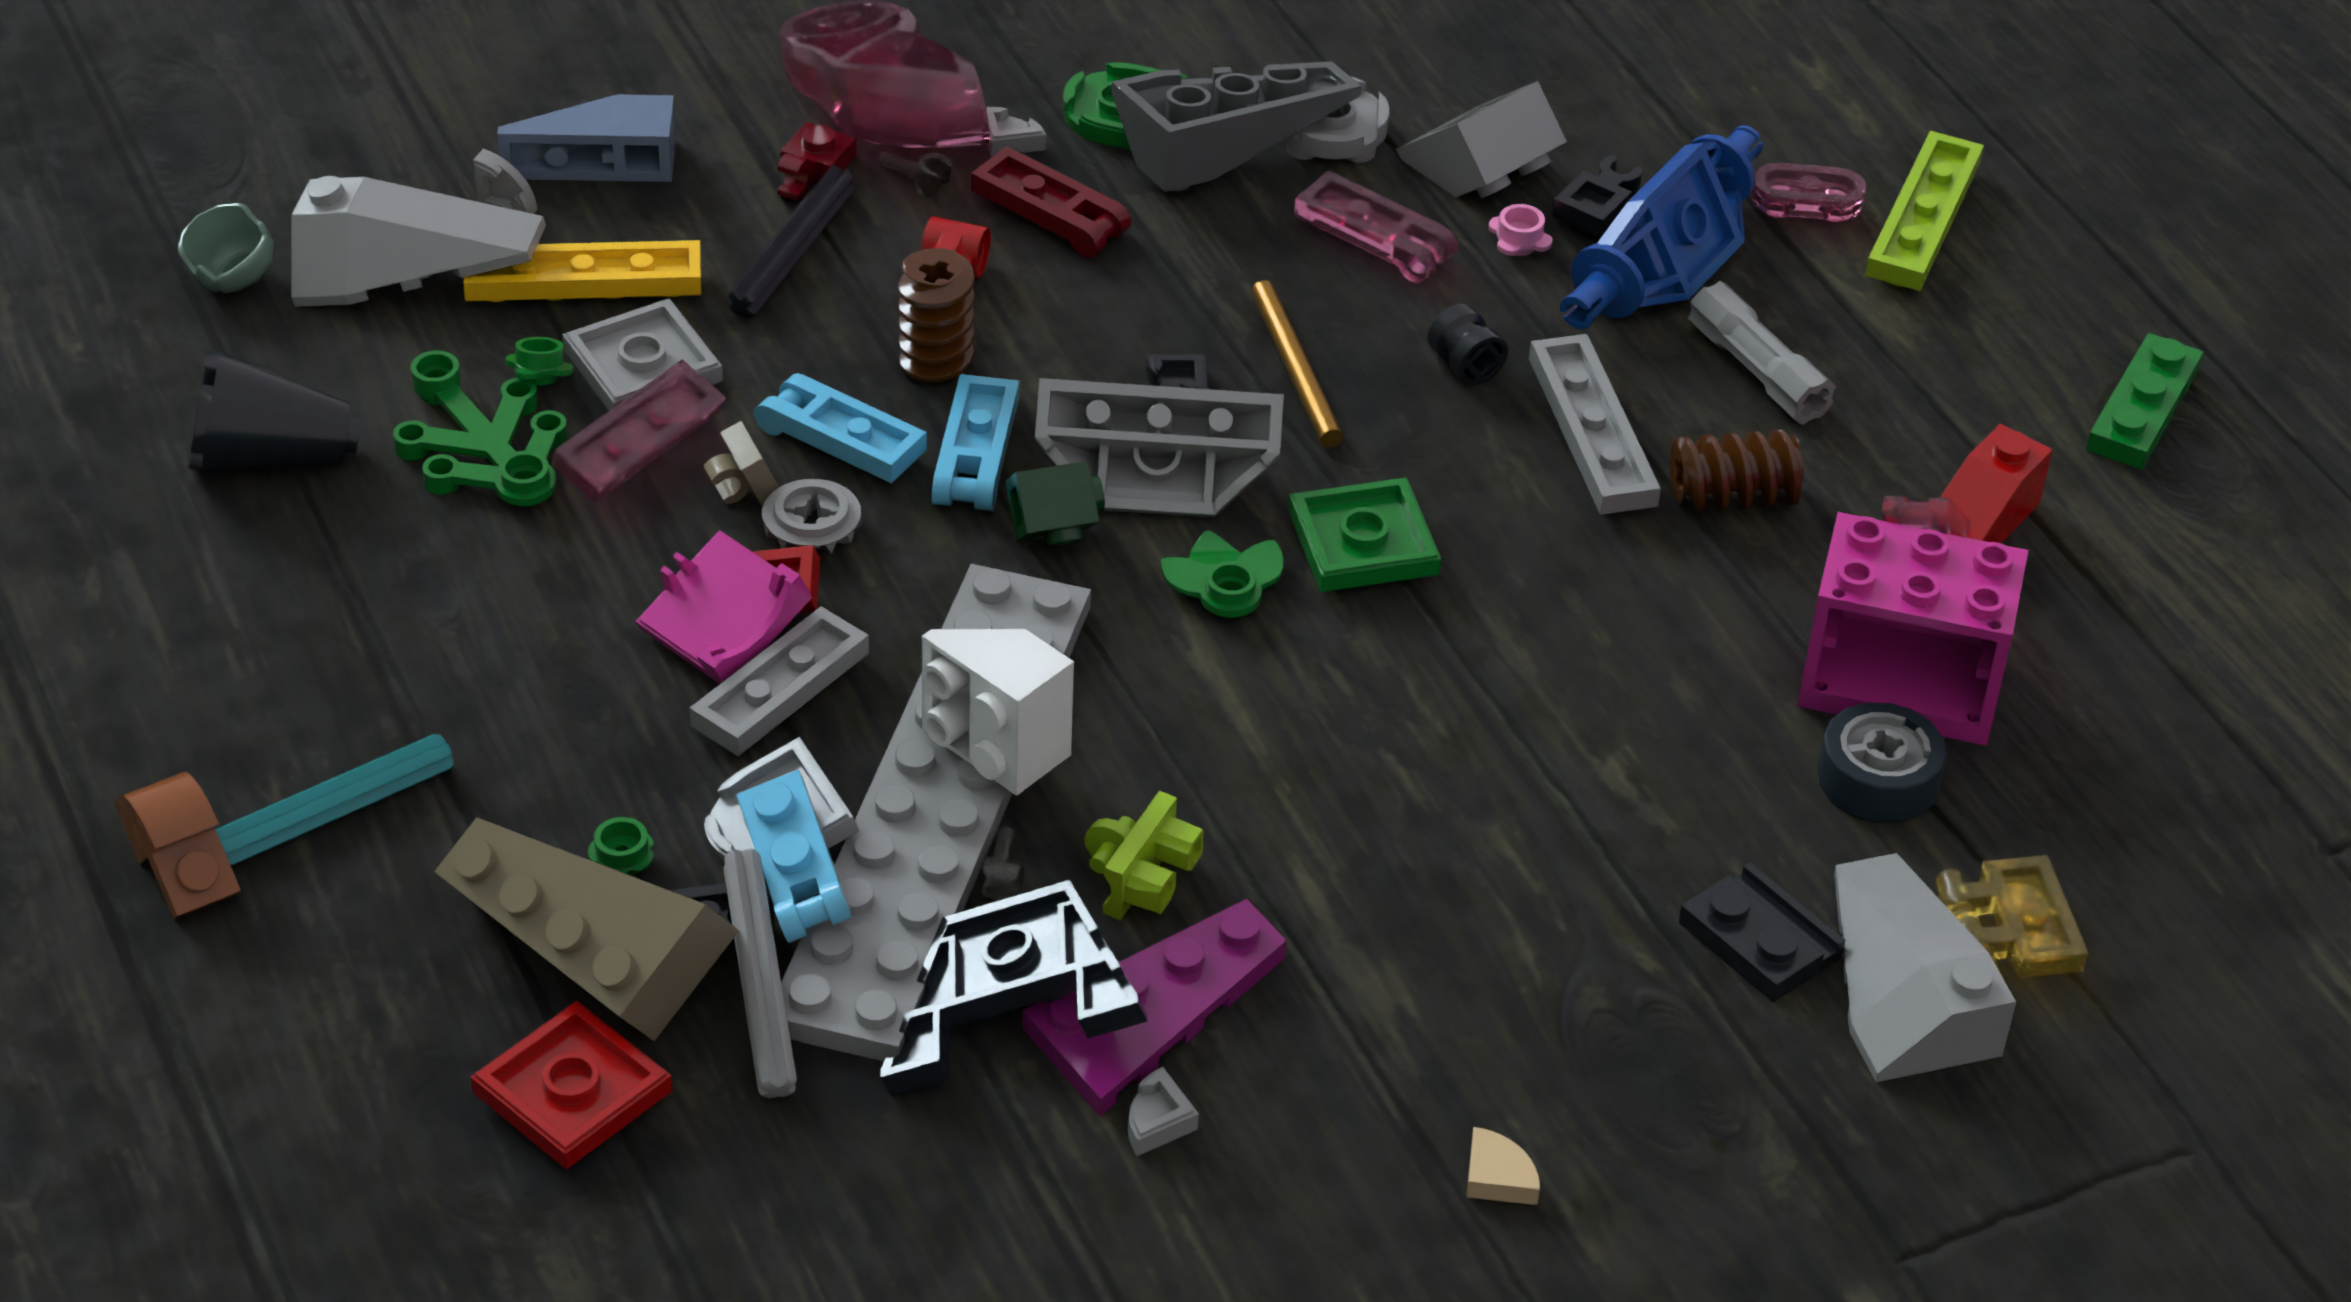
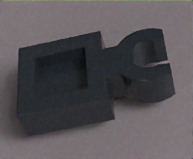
(1595, 201)

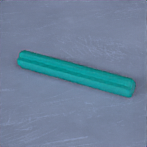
(335, 798)

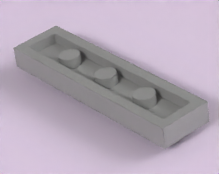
(1594, 424)

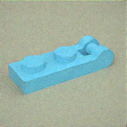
(842, 427)
(975, 441)
(793, 855)

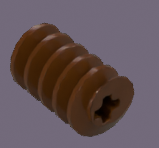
(936, 315)
(1736, 467)

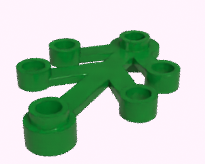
(518, 476)

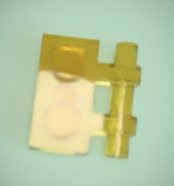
(2029, 911)

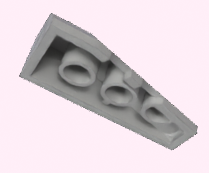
(382, 233)

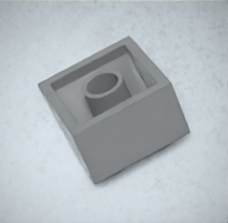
(1488, 143)

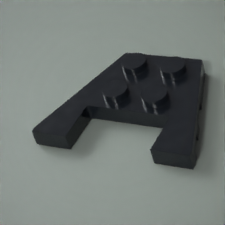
(1003, 960)

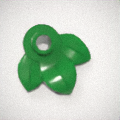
(1223, 577)

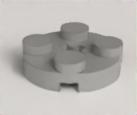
(1350, 136)

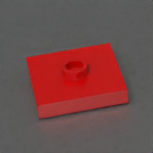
(571, 1084)

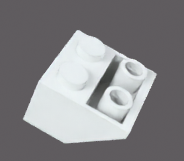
(998, 701)

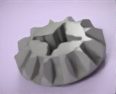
(791, 505)

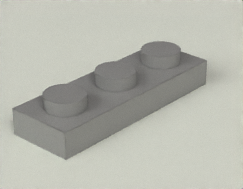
(779, 681)

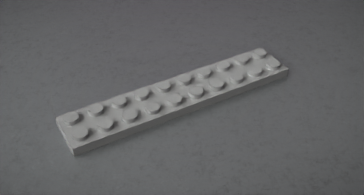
(916, 846)

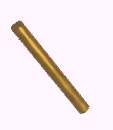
(1297, 364)

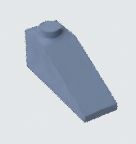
(596, 141)

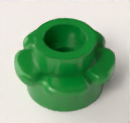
(622, 845)

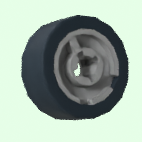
(1881, 762)

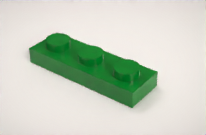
(2144, 401)

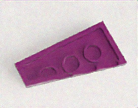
(1178, 987)

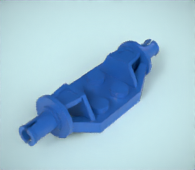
(1668, 232)

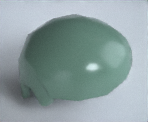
(226, 248)

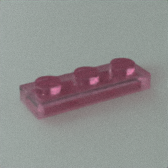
(638, 430)

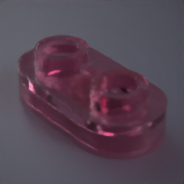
(1808, 191)

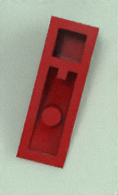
(2000, 483)

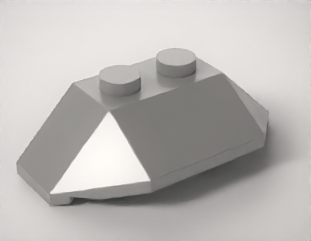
(1161, 443)

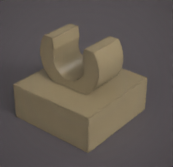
(742, 469)

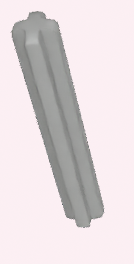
(759, 974)

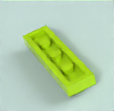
(1924, 211)

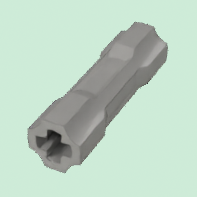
(1786, 376)

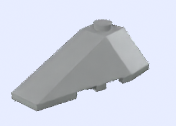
(1914, 975)

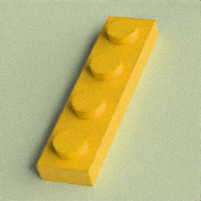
(594, 271)

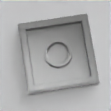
(635, 348)

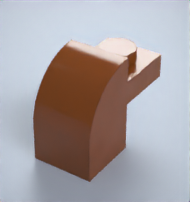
(176, 833)

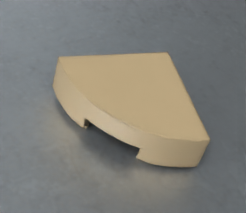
(1501, 1170)

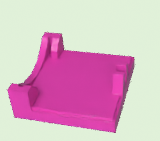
(723, 607)

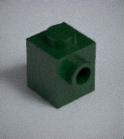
(1055, 502)

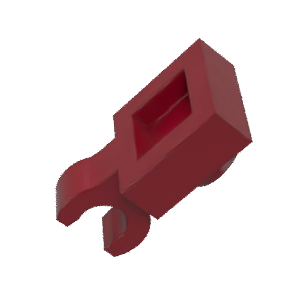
(810, 155)

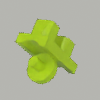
(1133, 851)

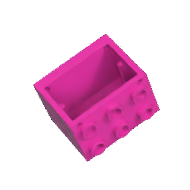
(1913, 624)

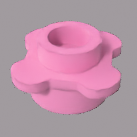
(1520, 230)

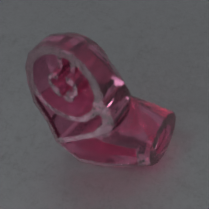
(883, 76)

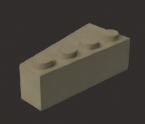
(604, 929)

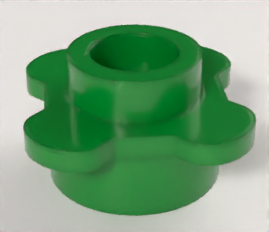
(539, 360)

